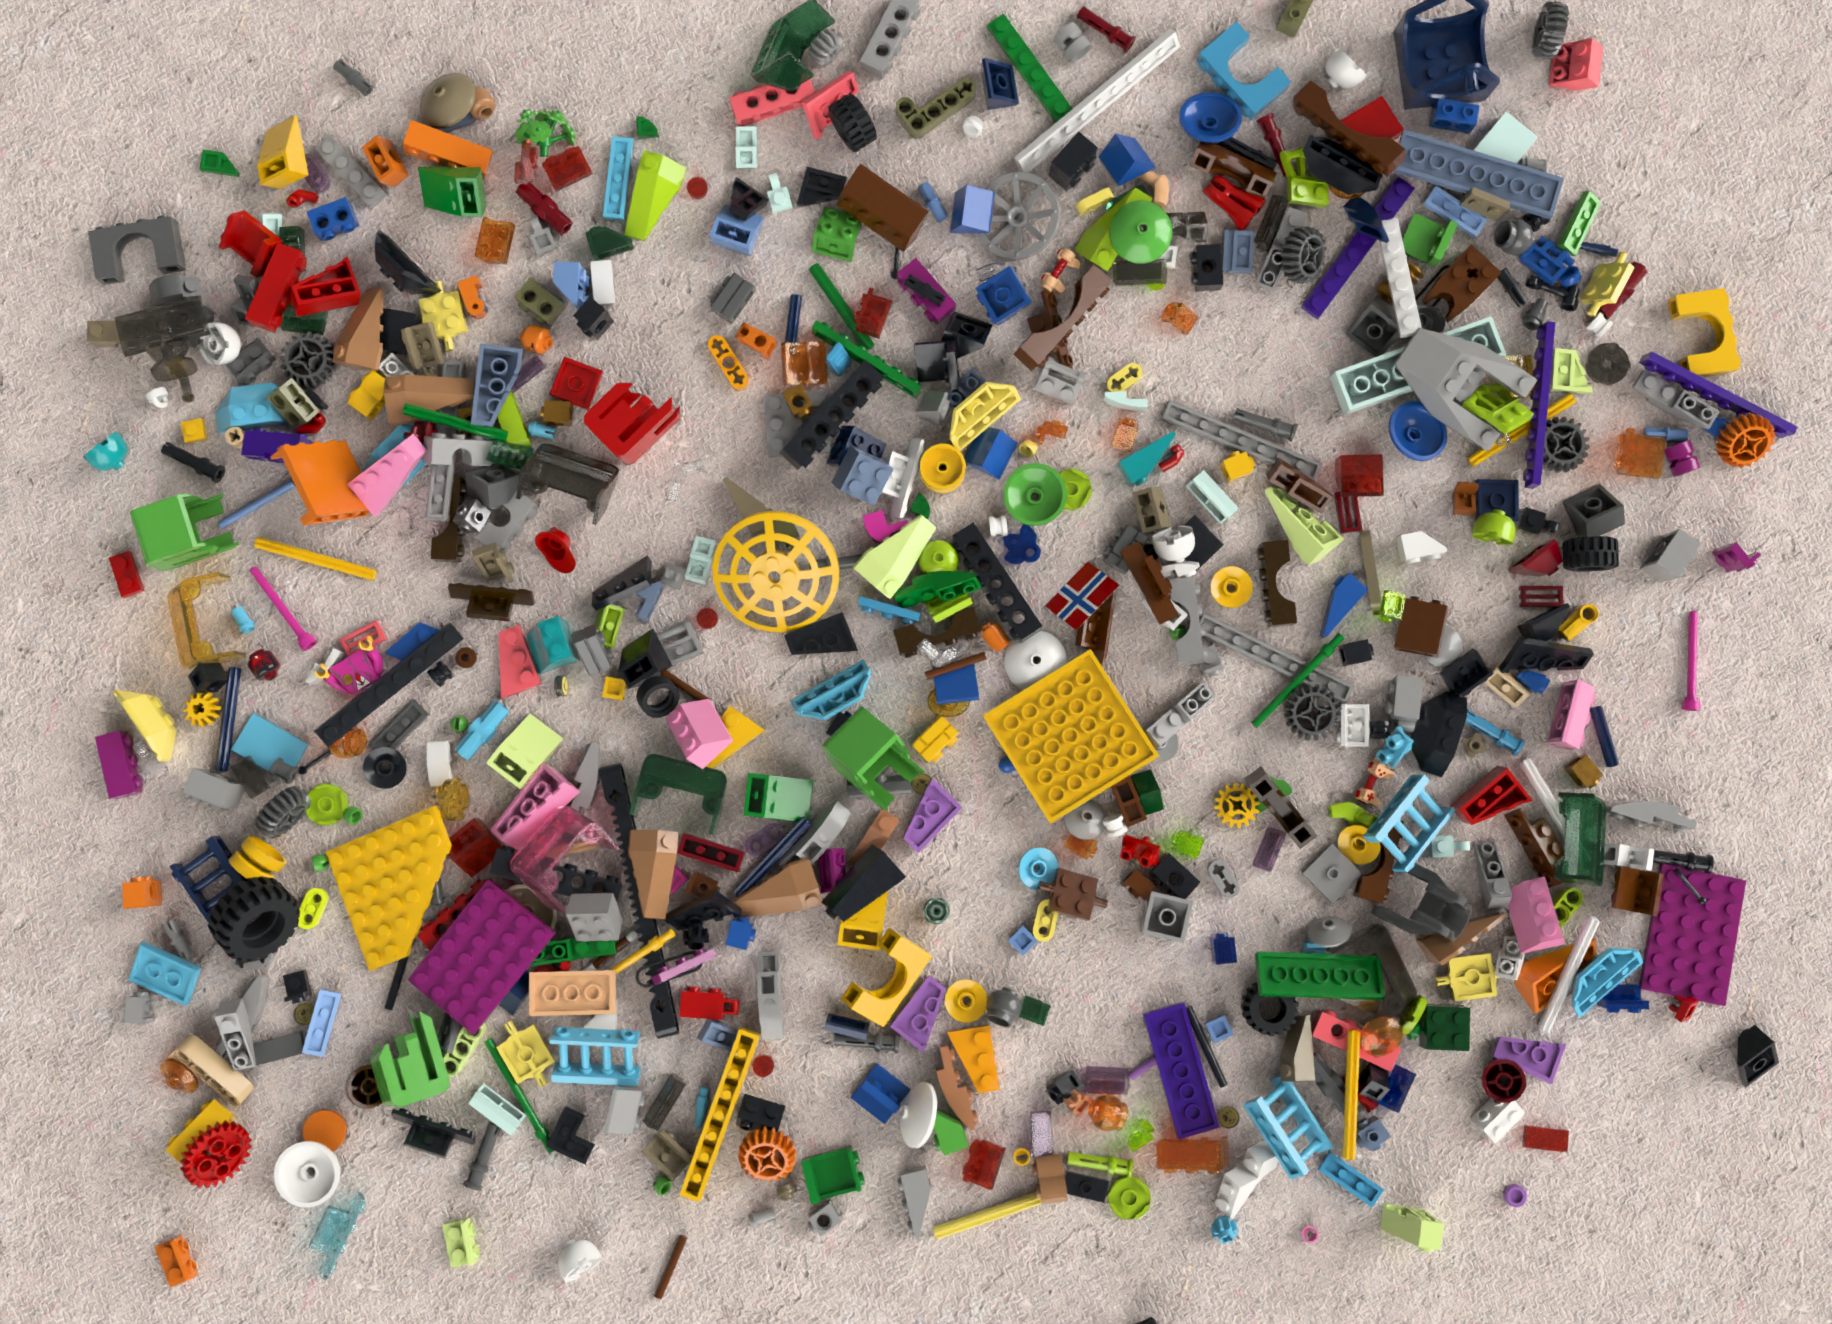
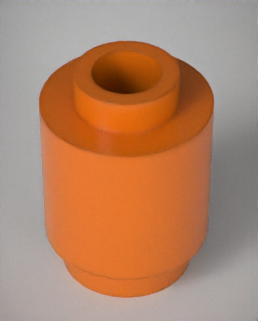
(994, 636)

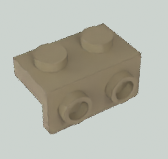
(1484, 203)
(422, 345)
(493, 562)
(667, 1154)

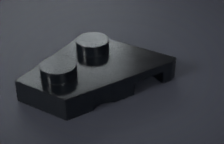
(820, 187)
(745, 200)

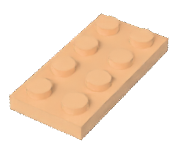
(572, 993)

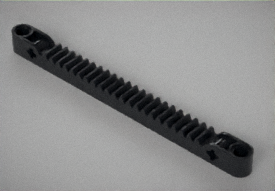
(664, 1020)

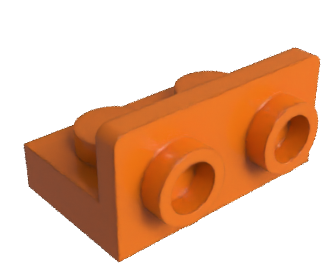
(176, 1261)

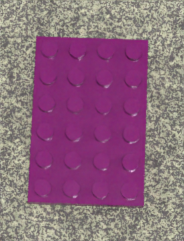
(1692, 943)
(481, 956)

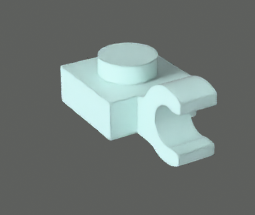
(778, 196)
(1444, 846)

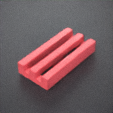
(379, 631)

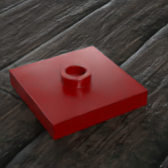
(576, 383)

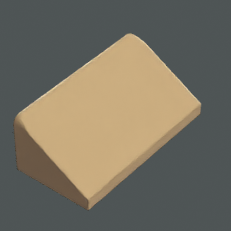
(1507, 686)

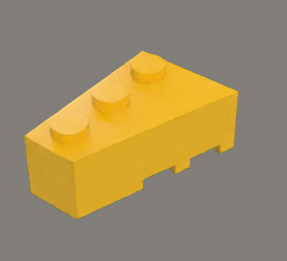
(742, 732)
(210, 1114)

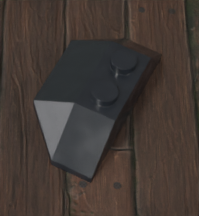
(1339, 166)
(401, 267)
(1438, 732)

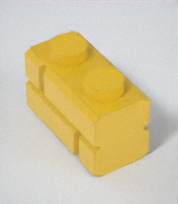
(935, 739)

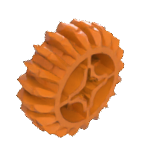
(1745, 440)
(762, 1154)

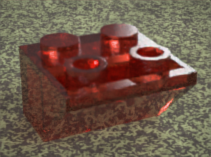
(1360, 475)
(473, 847)

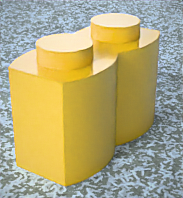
(369, 396)

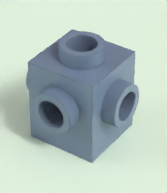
(1371, 1133)

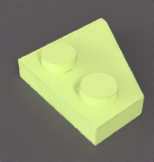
(1567, 373)

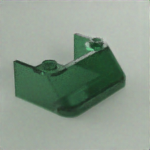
(785, 44)
(684, 776)
(1583, 839)

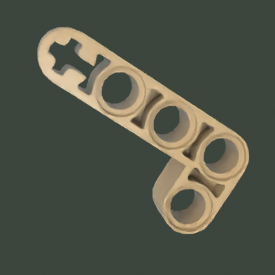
(212, 1069)

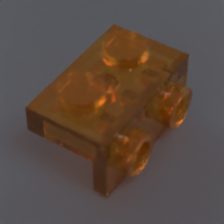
(494, 241)

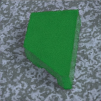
(217, 163)

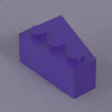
(262, 444)

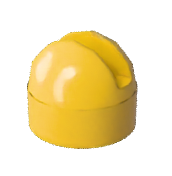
(1020, 1152)

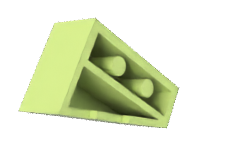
(1413, 1226)

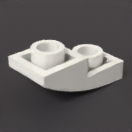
(602, 281)
(393, 367)
(1184, 568)
(331, 659)
(438, 762)
(1510, 960)

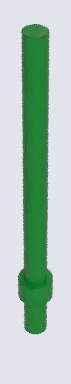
(1325, 651)
(541, 1132)

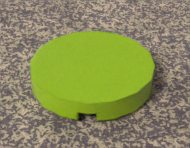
(1077, 488)
(327, 804)
(1412, 1015)
(1129, 1197)

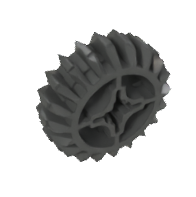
(1550, 30)
(1303, 254)
(302, 344)
(1574, 454)
(1315, 730)
(283, 812)

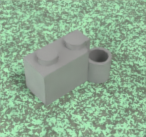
(1404, 701)

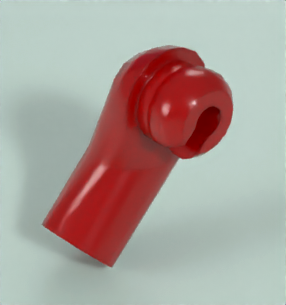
(301, 196)
(314, 426)
(1173, 460)

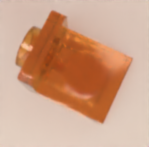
(1125, 434)

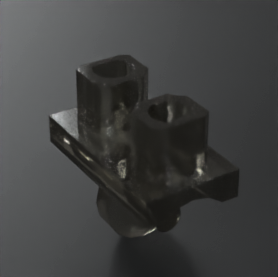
(250, 777)

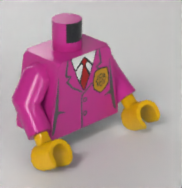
(355, 671)

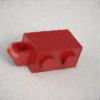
(706, 1004)

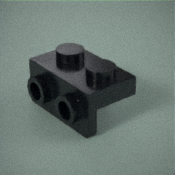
(1466, 674)
(759, 1113)

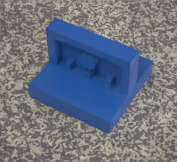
(880, 1093)

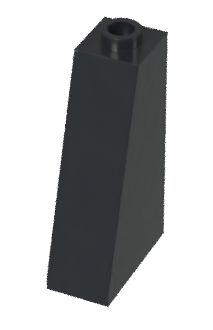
(862, 884)

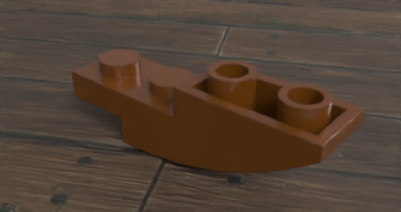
(1128, 802)

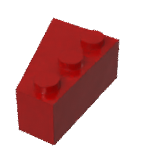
(1490, 796)

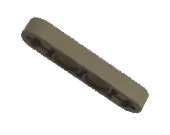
(1370, 570)

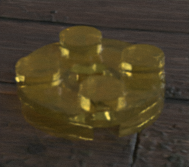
(453, 799)

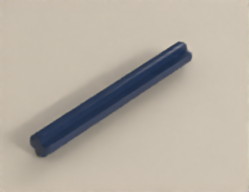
(228, 719)
(773, 856)

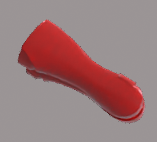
(1224, 193)

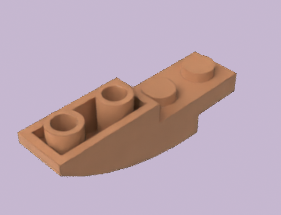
(956, 1095)

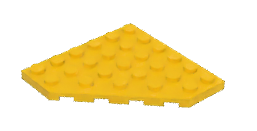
(390, 882)

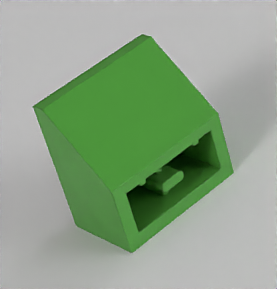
(949, 1133)

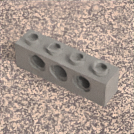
(879, 65)

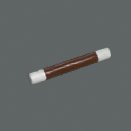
(620, 945)

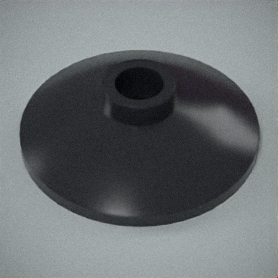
(377, 774)

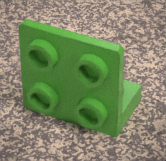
(836, 234)
(1427, 239)

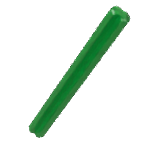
(839, 304)
(454, 422)

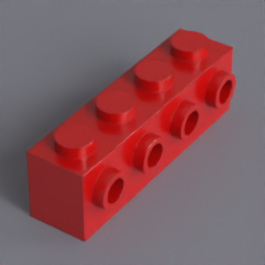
(275, 288)

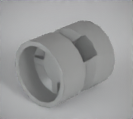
(1073, 43)

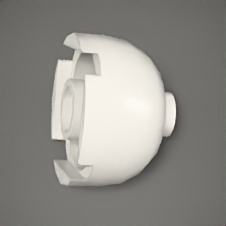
(1343, 71)
(222, 344)
(1175, 544)
(577, 1258)

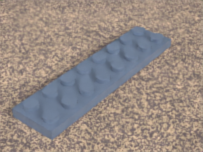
(1465, 168)

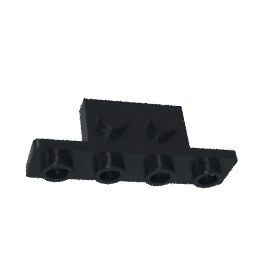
(429, 1135)

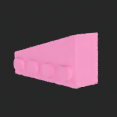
(386, 476)
(533, 806)

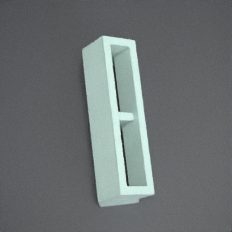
(1212, 497)
(497, 1109)

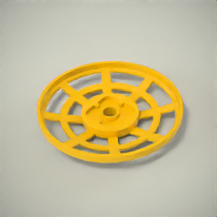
(776, 561)

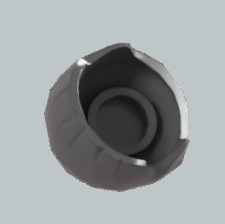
(1431, 319)

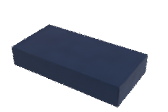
(846, 1026)

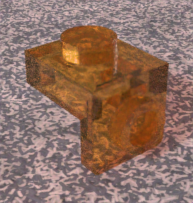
(1180, 317)
(1053, 428)
(1080, 847)

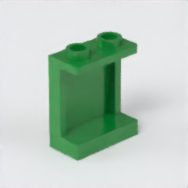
(832, 1173)

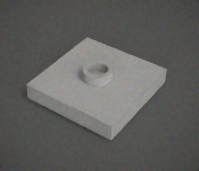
(1331, 873)

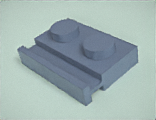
(1238, 251)

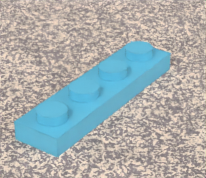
(618, 178)

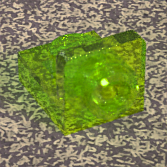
(1391, 606)
(1187, 844)
(1139, 1139)

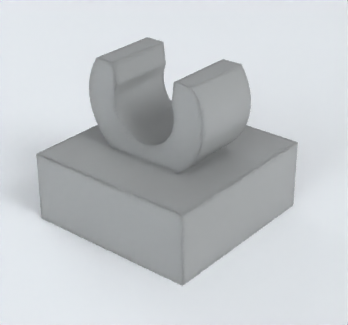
(673, 576)

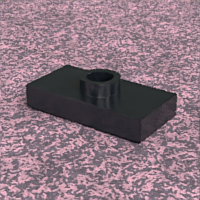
(1086, 1186)

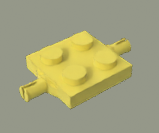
(1606, 283)
(447, 315)
(1470, 977)
(526, 1053)

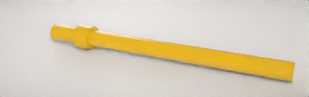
(653, 945)

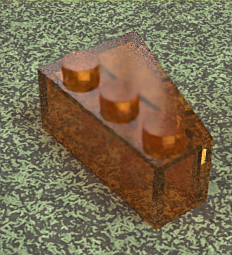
(1192, 1155)

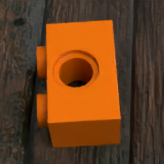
(385, 161)
(141, 892)

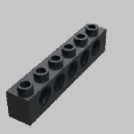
(864, 374)
(971, 536)
(611, 885)

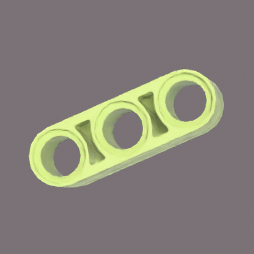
(460, 1058)

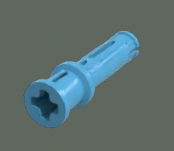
(1501, 737)

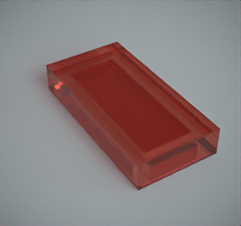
(1545, 1138)

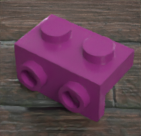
(1734, 558)
(831, 868)

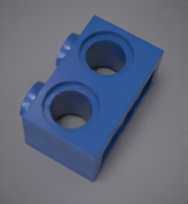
(1454, 115)
(332, 212)

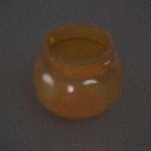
(350, 744)
(1108, 1113)

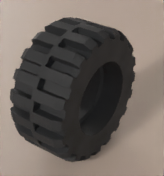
(242, 904)

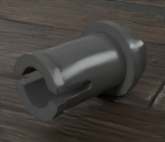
(437, 897)

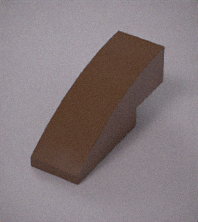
(1299, 485)

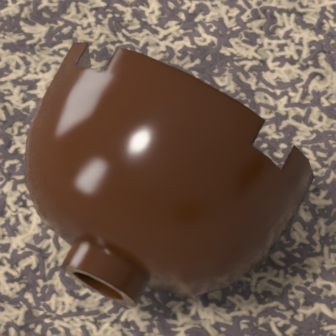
(362, 1088)

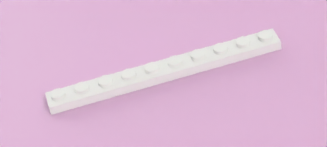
(1097, 101)

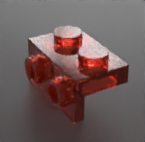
(526, 168)
(567, 168)
(873, 314)
(983, 1163)

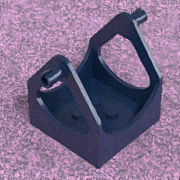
(1443, 56)

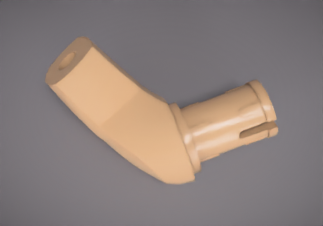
(1160, 187)

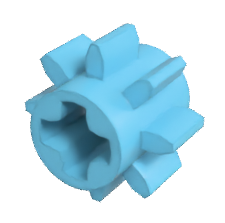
(1224, 1229)

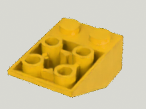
(282, 155)
(865, 927)

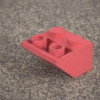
(1577, 65)

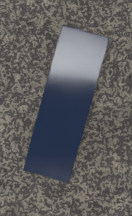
(1366, 219)

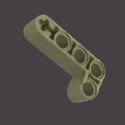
(938, 105)

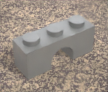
(442, 448)
(521, 512)

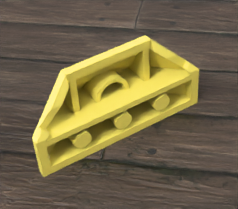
(980, 412)
(150, 720)

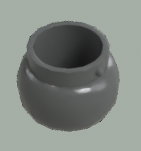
(1514, 237)
(1003, 1007)

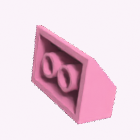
(1572, 714)
(699, 731)
(1534, 916)

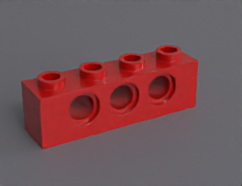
(430, 931)

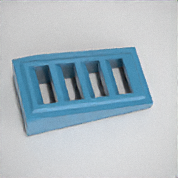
(838, 360)

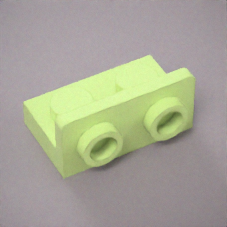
(461, 1242)

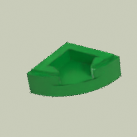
(646, 128)
(920, 506)

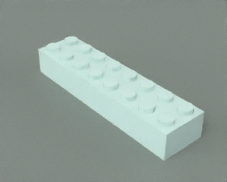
(1380, 380)

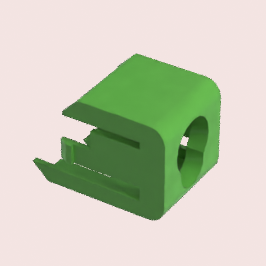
(169, 531)
(863, 750)
(418, 1069)

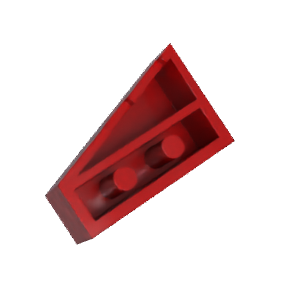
(326, 291)

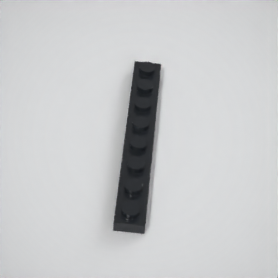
(388, 684)

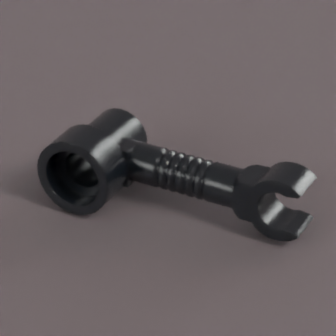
(1569, 297)

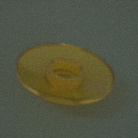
(946, 710)

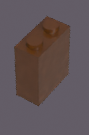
(1421, 627)

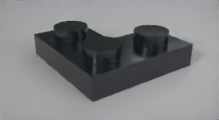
(565, 1139)

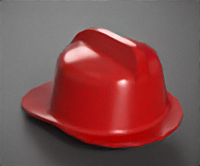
(556, 549)

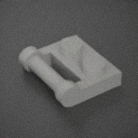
(1058, 386)
(683, 648)

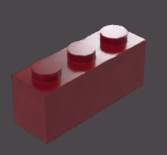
(711, 852)

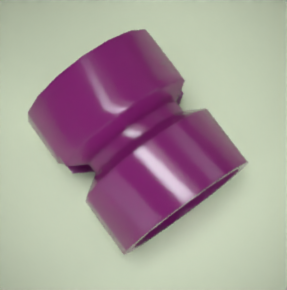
(1682, 458)

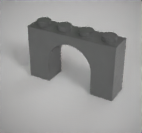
(109, 242)

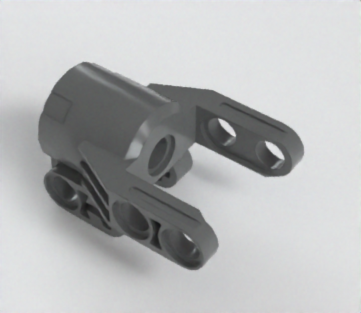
(1438, 912)

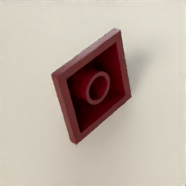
(1540, 561)

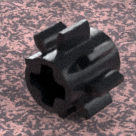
(695, 936)

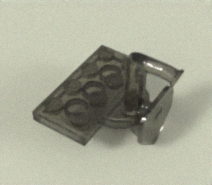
(161, 331)

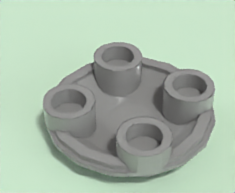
(1450, 649)

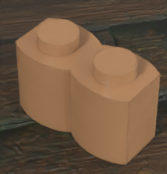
(1050, 1179)

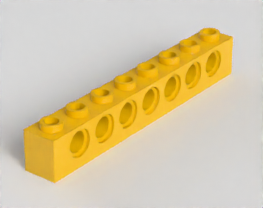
(720, 1114)

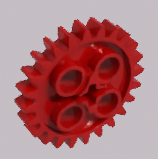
(207, 1168)

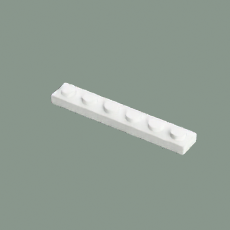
(1399, 280)

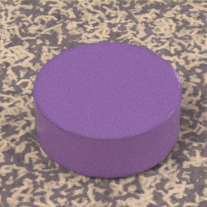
(1514, 1195)

